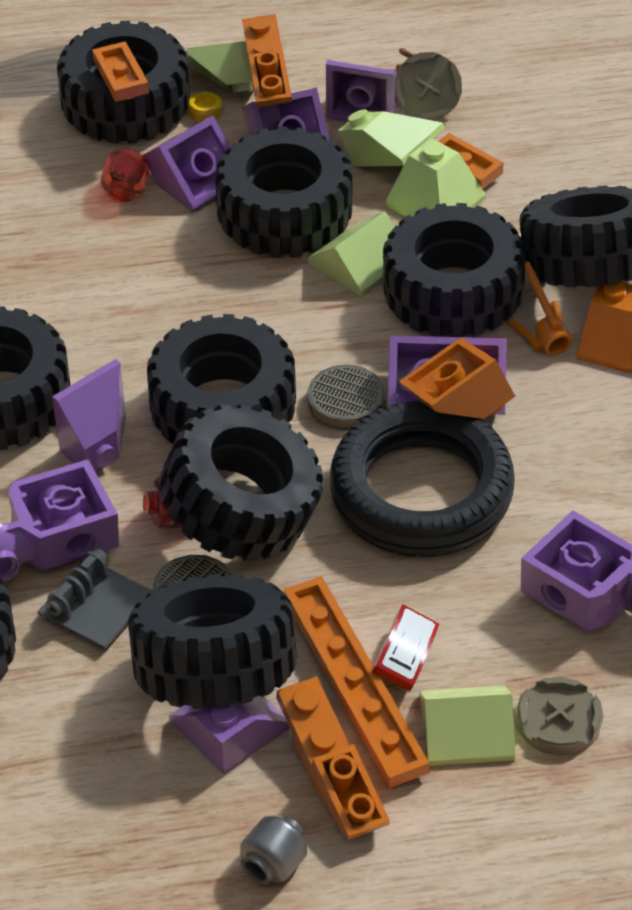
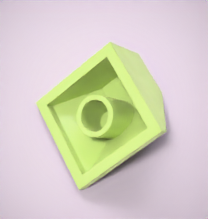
(223, 64)
(385, 137)
(434, 177)

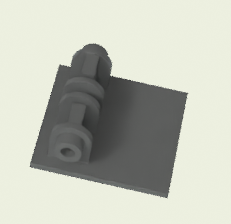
(93, 600)

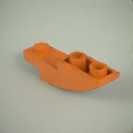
(266, 60)
(330, 760)

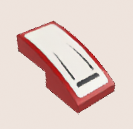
(405, 648)

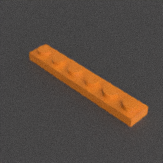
(355, 684)

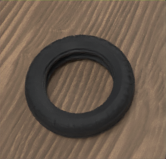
(421, 531)

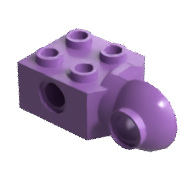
(57, 519)
(580, 572)

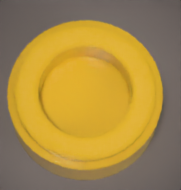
(204, 105)

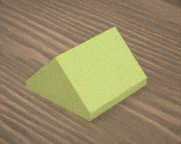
(356, 254)
(468, 725)

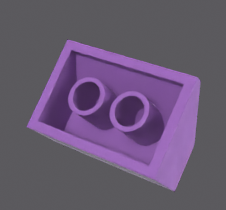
(412, 351)

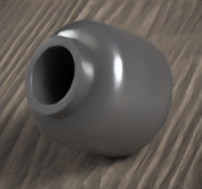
(273, 849)

